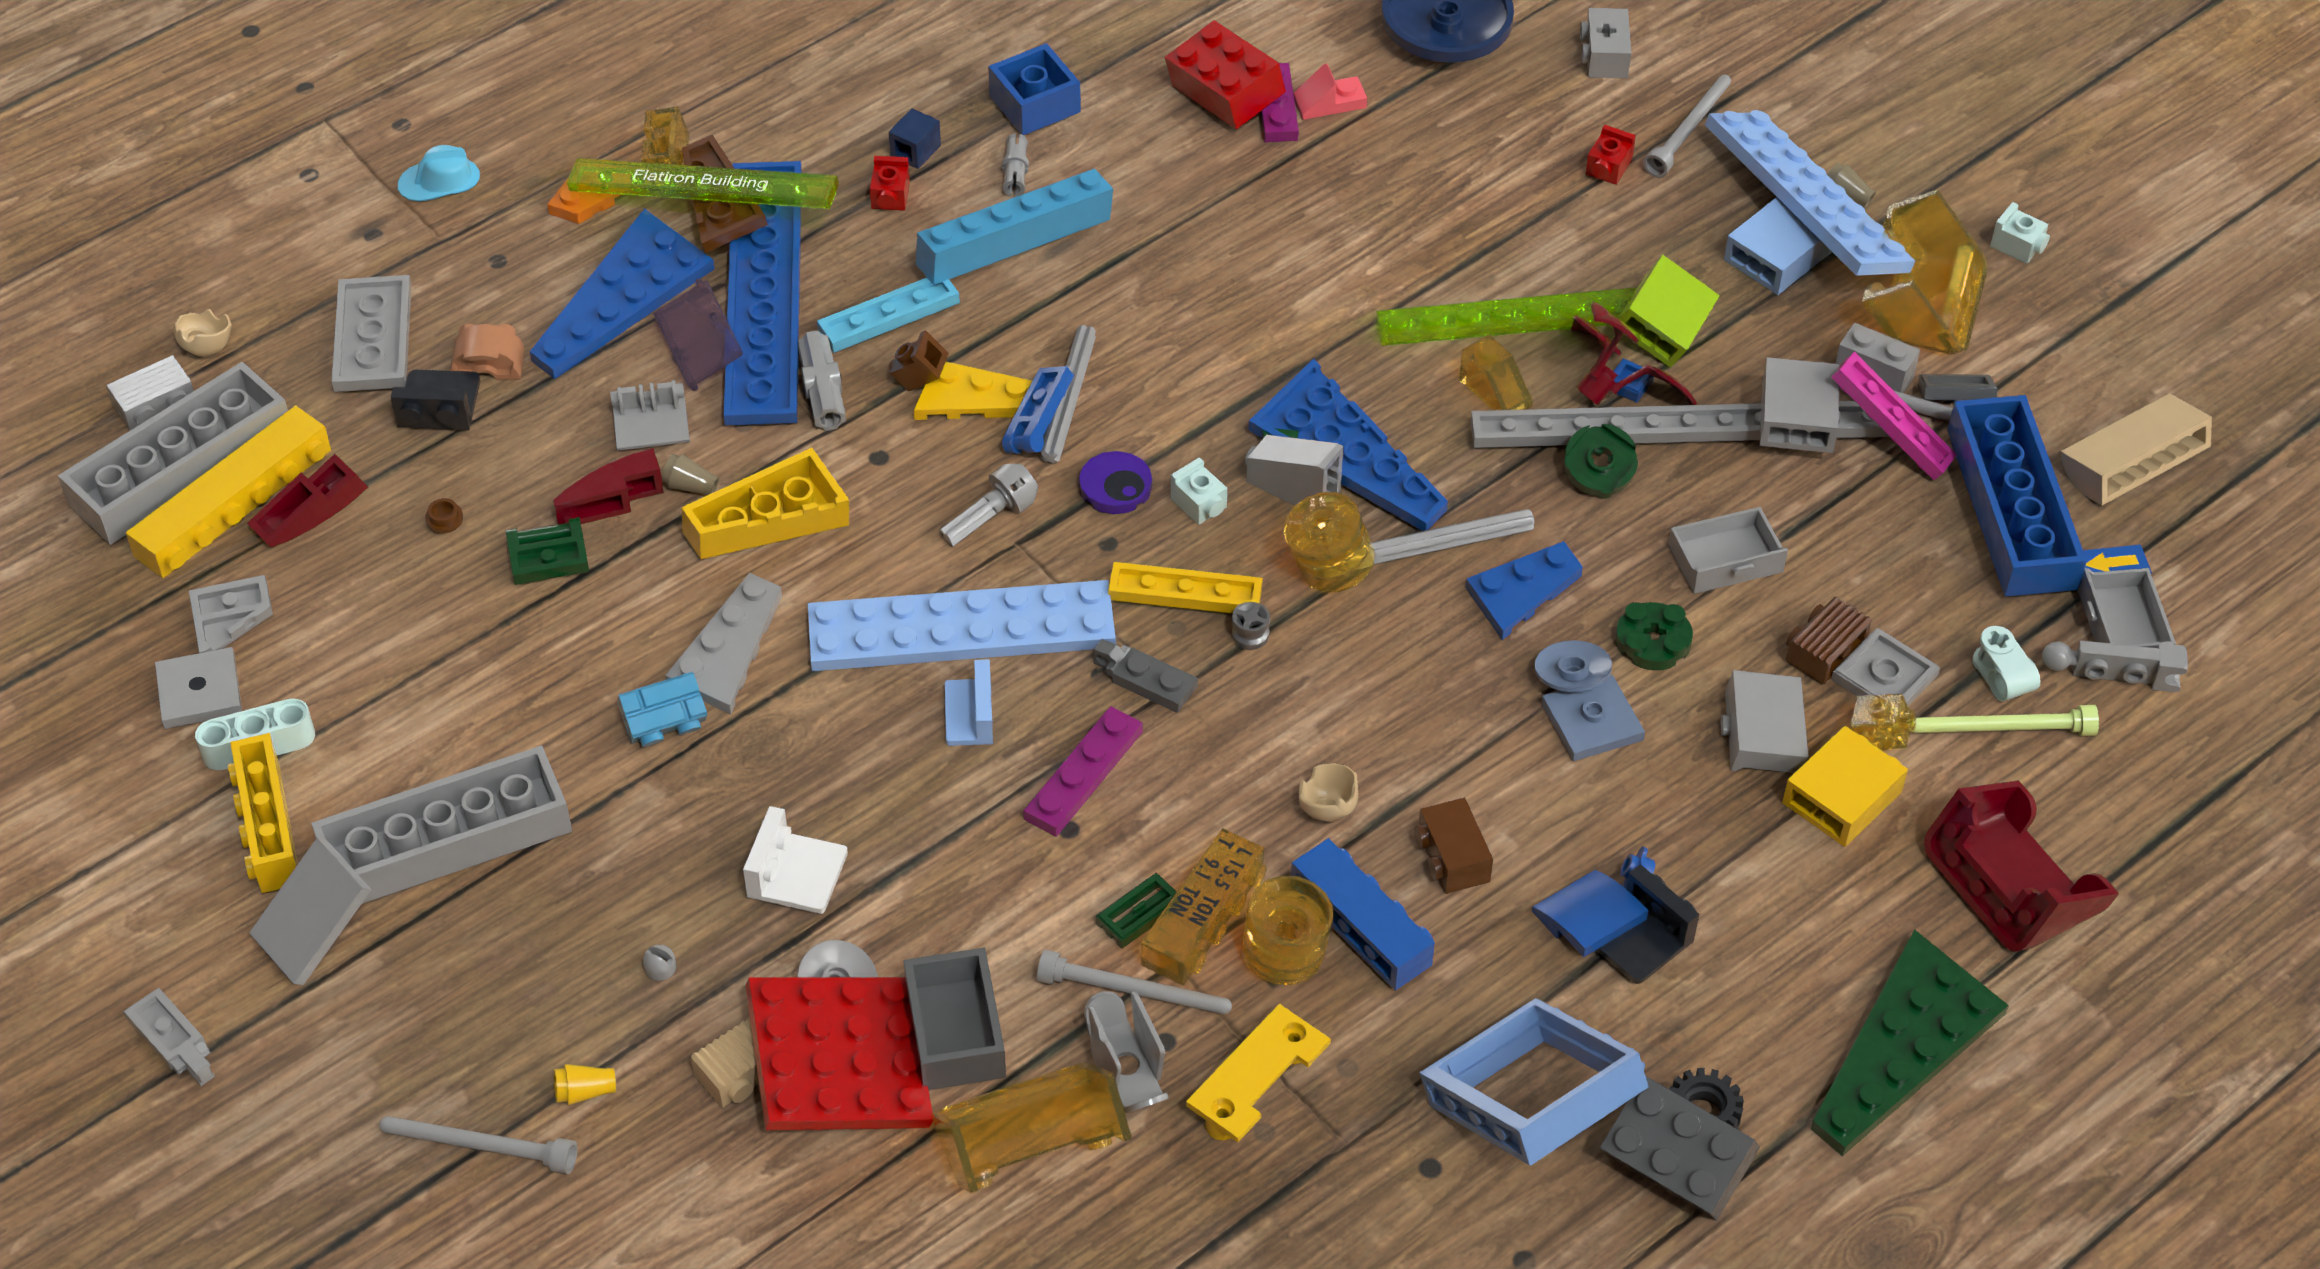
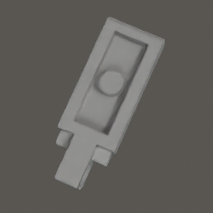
(171, 1035)

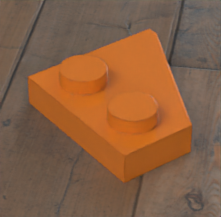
(577, 205)

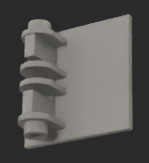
(650, 416)

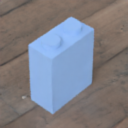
(1774, 247)

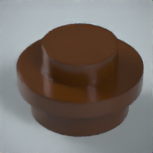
(443, 516)

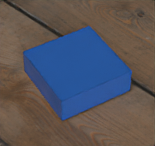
(1635, 389)

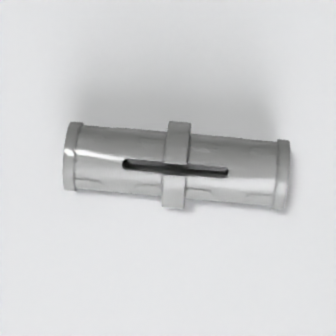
(1015, 165)

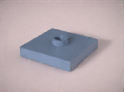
(1593, 719)

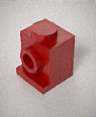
(1610, 154)
(890, 183)

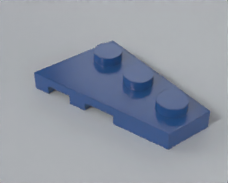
(1521, 586)

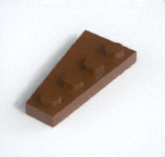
(719, 220)

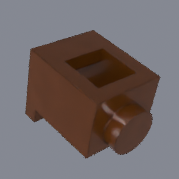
(918, 362)

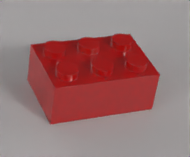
(1225, 74)

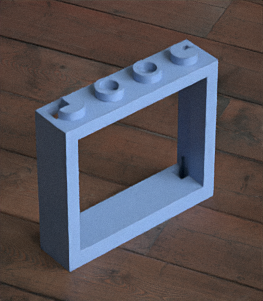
(1452, 1080)

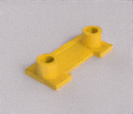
(1252, 1070)

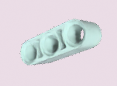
(285, 720)

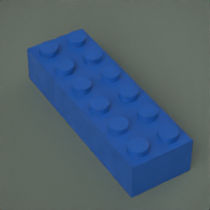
(2016, 496)

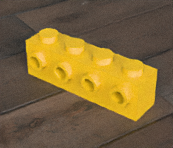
(264, 810)

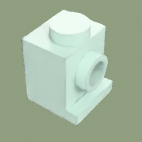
(2019, 234)
(1198, 492)

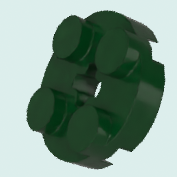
(1601, 480)
(1647, 617)

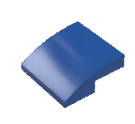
(1591, 912)

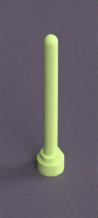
(2080, 720)

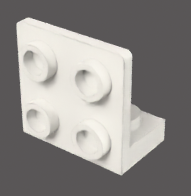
(792, 867)

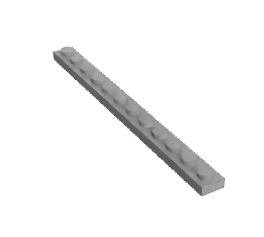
(1645, 424)

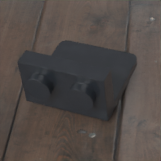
(436, 399)
(1661, 937)

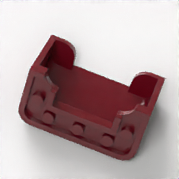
(2004, 872)

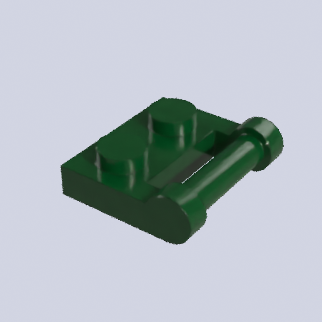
(547, 552)

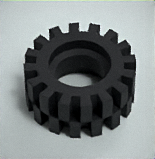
(1712, 1090)

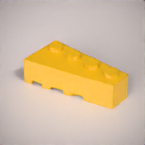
(767, 507)

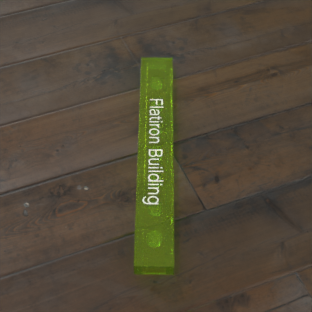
(703, 183)

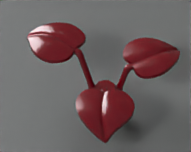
(1600, 377)

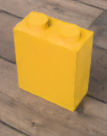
(1845, 786)

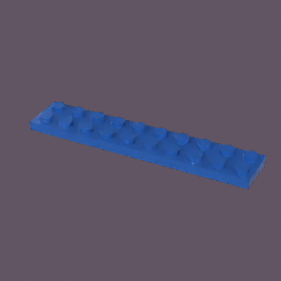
(765, 315)

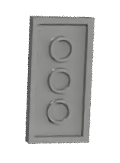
(371, 333)

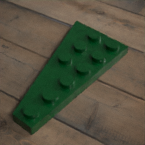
(1912, 1033)

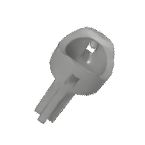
(994, 501)

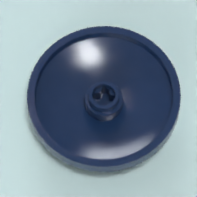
(1448, 27)

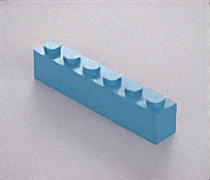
(1013, 226)

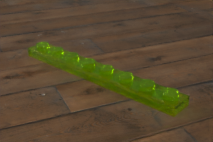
(1495, 316)

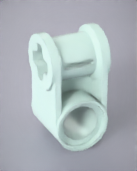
(2005, 664)

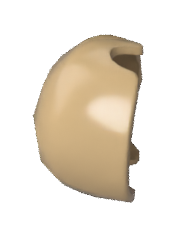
(202, 333)
(1329, 792)

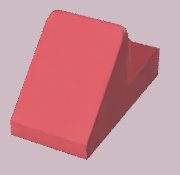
(1326, 96)

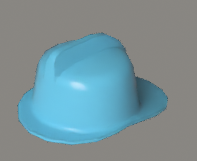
(439, 174)

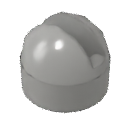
(655, 966)

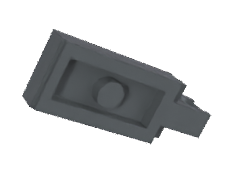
(1145, 675)

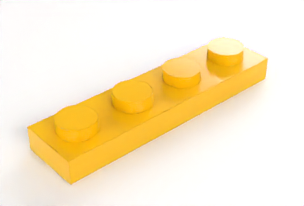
(1182, 587)

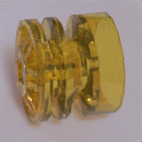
(1329, 542)
(1286, 930)

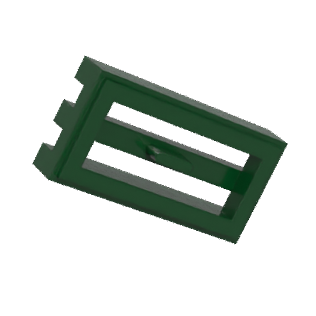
(1143, 914)

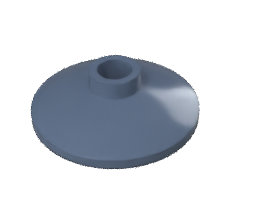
(1573, 666)

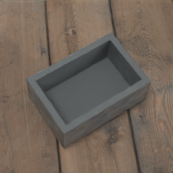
(955, 1018)
(1680, 1148)

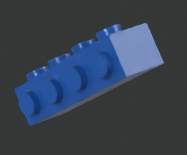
(1367, 916)

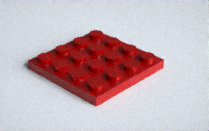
(836, 1053)

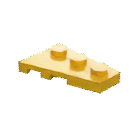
(971, 392)

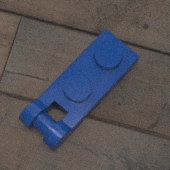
(1037, 410)

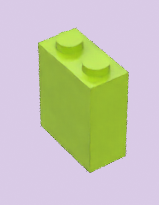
(1668, 310)

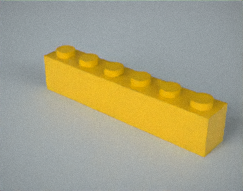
(228, 491)

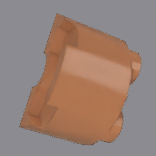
(488, 350)

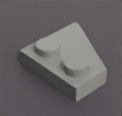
(229, 611)

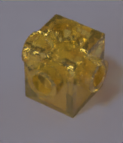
(1884, 720)

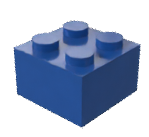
(1034, 89)

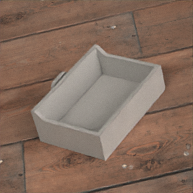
(1727, 550)
(2124, 608)
(1765, 722)

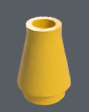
(582, 1083)

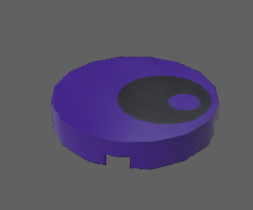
(1115, 482)

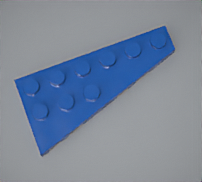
(631, 282)
(1369, 462)

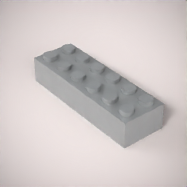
(169, 451)
(450, 823)

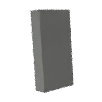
(1956, 386)

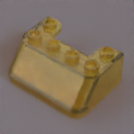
(1942, 293)

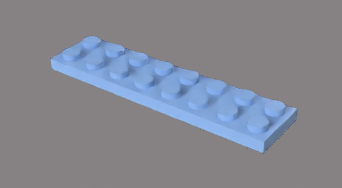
(1810, 193)
(959, 625)

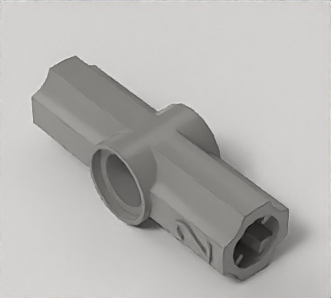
(821, 380)

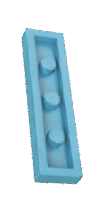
(887, 312)

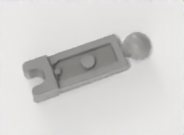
(2121, 662)

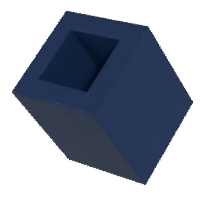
(915, 137)

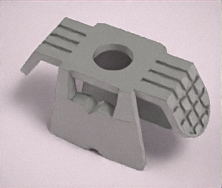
(1113, 1037)

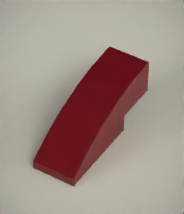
(610, 489)
(307, 502)

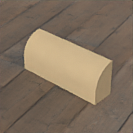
(2137, 448)

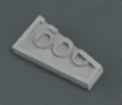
(730, 642)

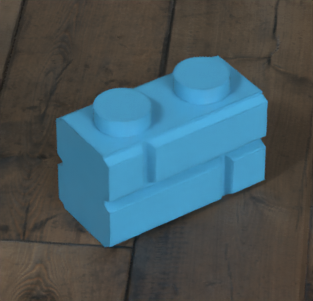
(662, 709)

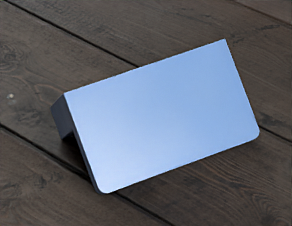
(969, 708)

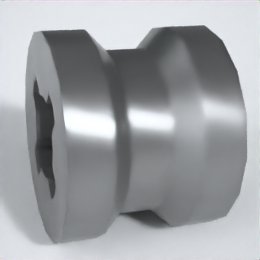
(1248, 616)

